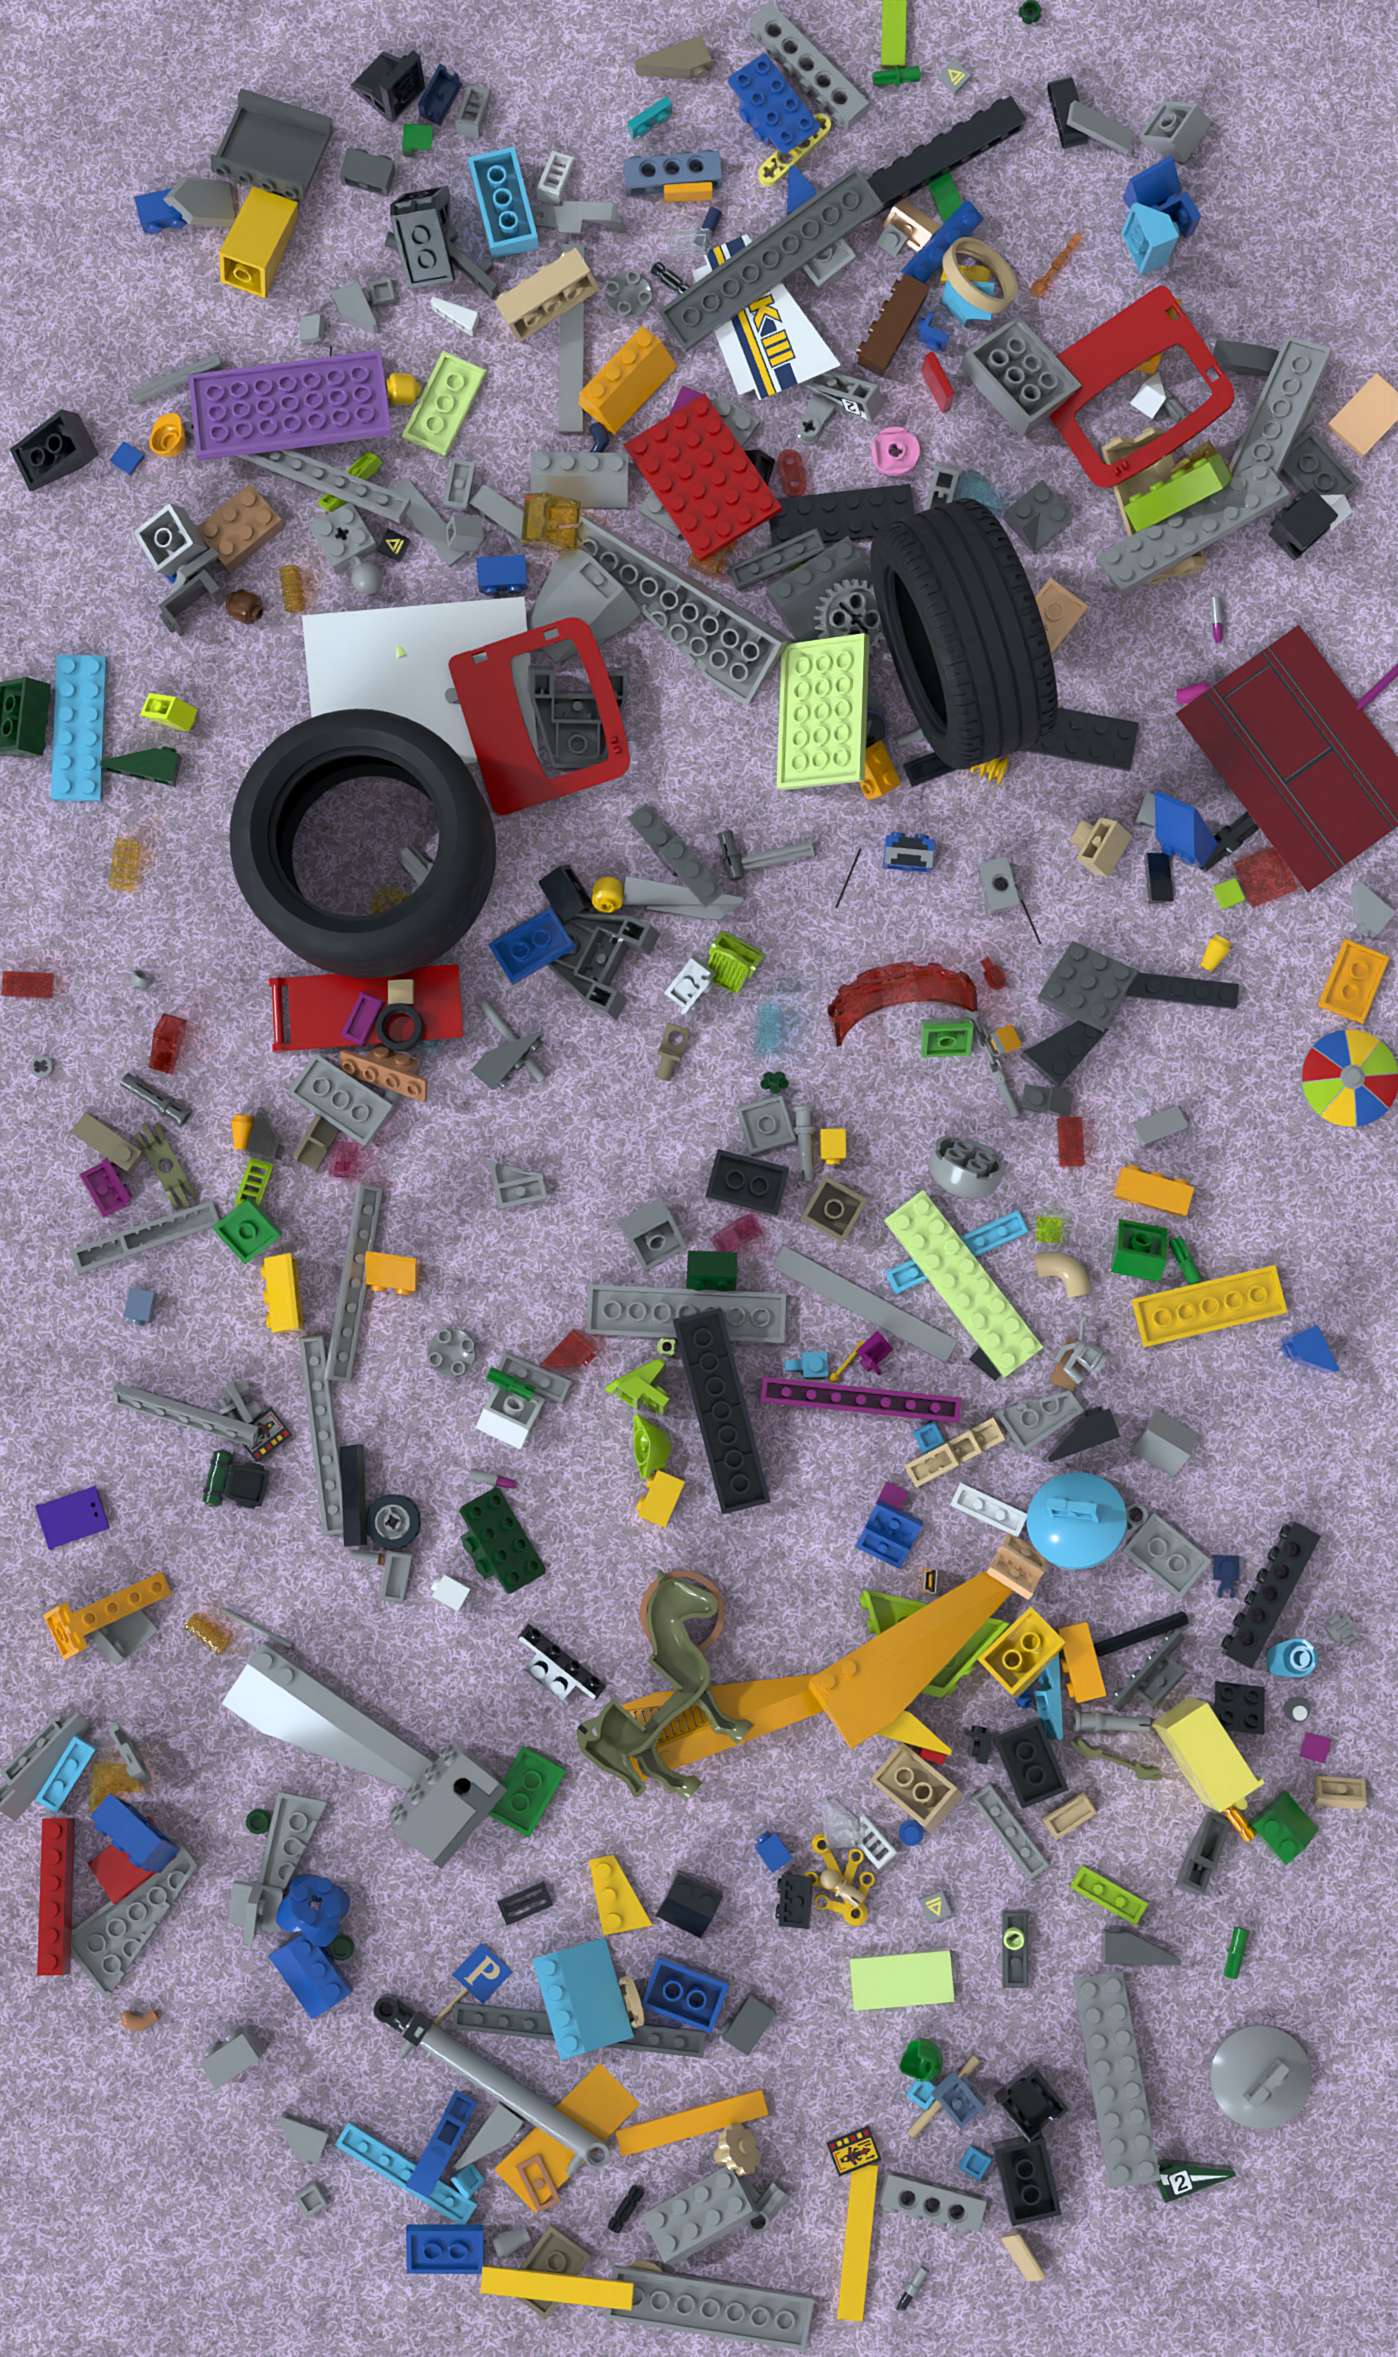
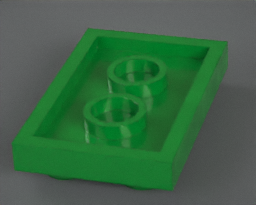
(530, 1787)

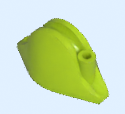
(651, 1446)

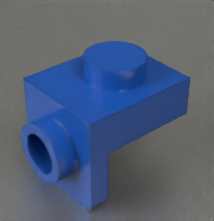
(933, 338)

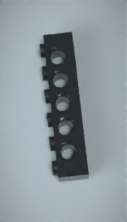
(1271, 1609)

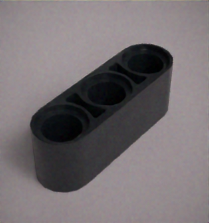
(1061, 95)

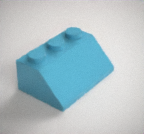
(1149, 237)

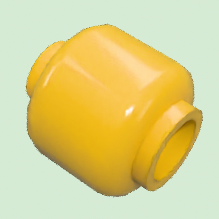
(402, 388)
(607, 894)

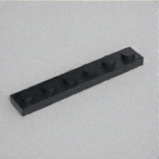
(1184, 990)

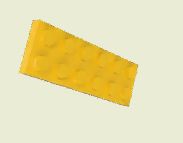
(1209, 1306)

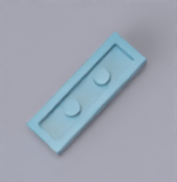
(66, 1773)

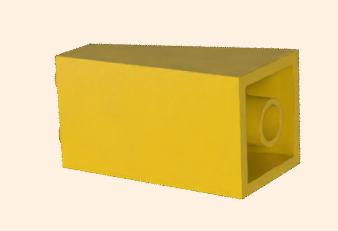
(257, 241)

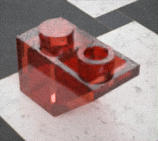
(167, 1043)

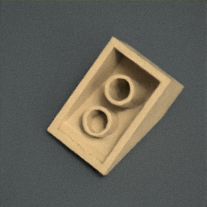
(916, 1787)

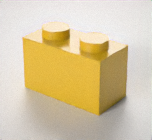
(660, 1498)

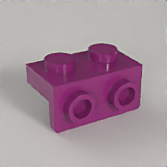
(106, 1188)

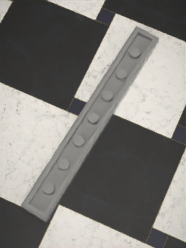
(571, 362)
(353, 1283)
(864, 1304)
(322, 1433)

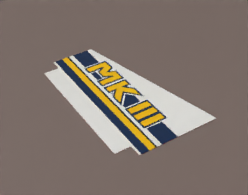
(769, 341)

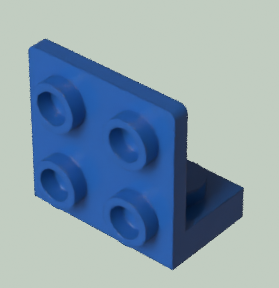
(1183, 211)

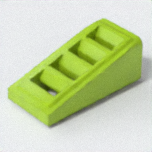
(245, 1181)

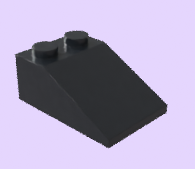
(54, 450)
(1088, 1431)

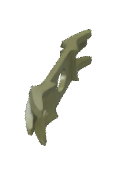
(173, 1178)
(1141, 1772)

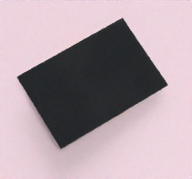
(982, 1361)

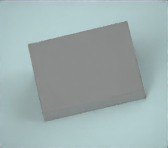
(1165, 1443)

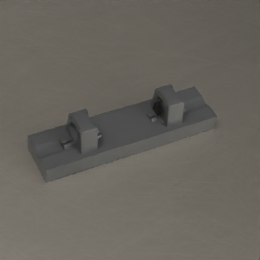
(475, 273)

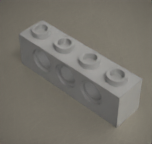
(897, 2183)

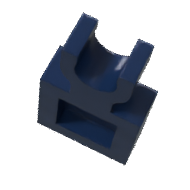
(1226, 1570)

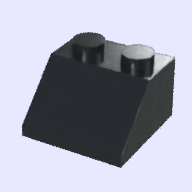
(689, 1904)

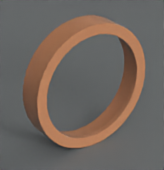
(700, 1578)

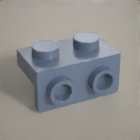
(958, 2100)

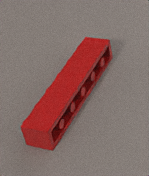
(56, 1896)

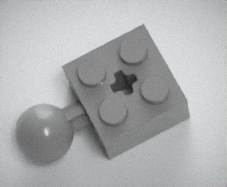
(351, 552)

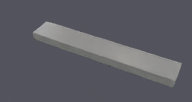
(185, 1415)

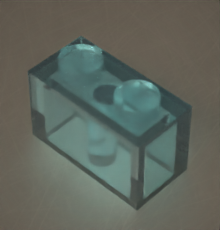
(767, 1030)

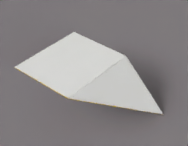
(1150, 396)
(1340, 506)

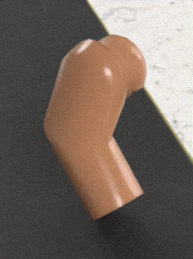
(138, 2023)

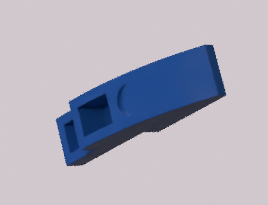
(441, 2144)

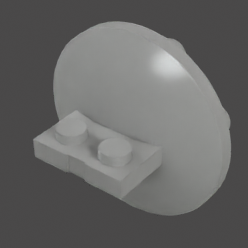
(1260, 2076)

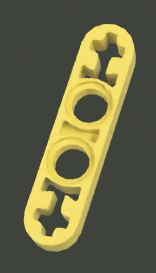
(797, 153)

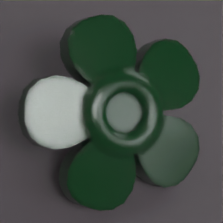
(774, 1082)

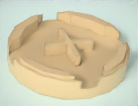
(632, 2001)

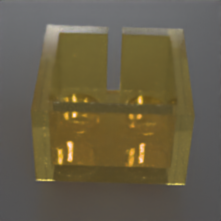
(542, 519)

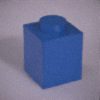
(772, 1850)

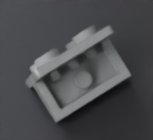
(254, 1908)

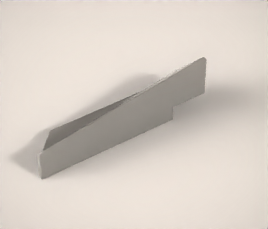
(676, 900)
(35, 1763)

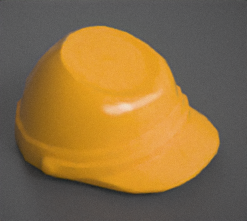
(168, 436)

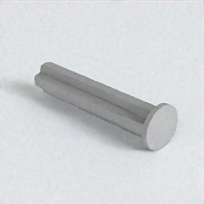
(777, 855)

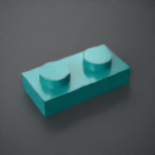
(642, 123)

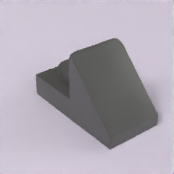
(1047, 1100)

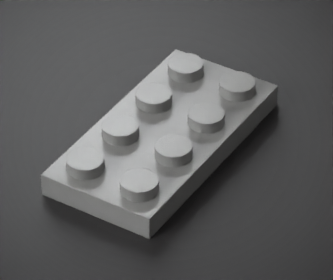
(341, 1100)

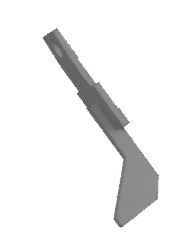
(573, 214)

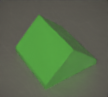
(946, 1037)

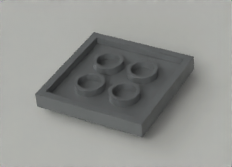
(1087, 986)

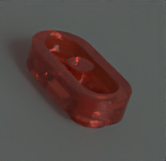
(791, 473)

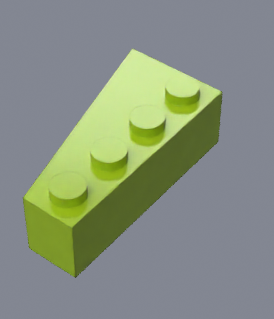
(1177, 493)

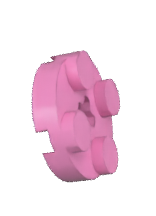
(892, 465)

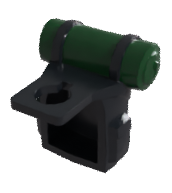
(234, 1482)

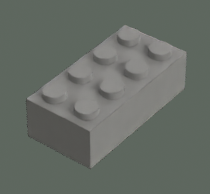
(700, 2215)

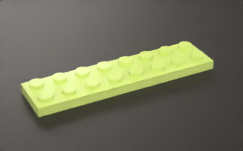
(963, 1283)

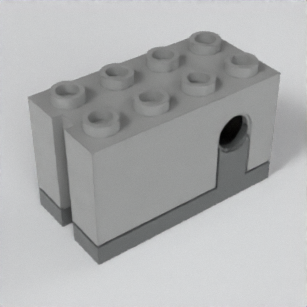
(444, 1811)

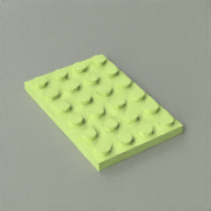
(823, 712)

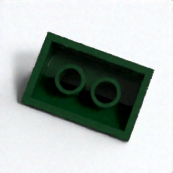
(23, 717)

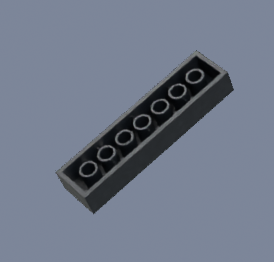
(721, 1410)

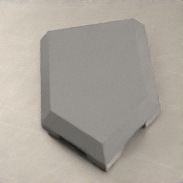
(203, 202)

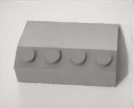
(1019, 375)

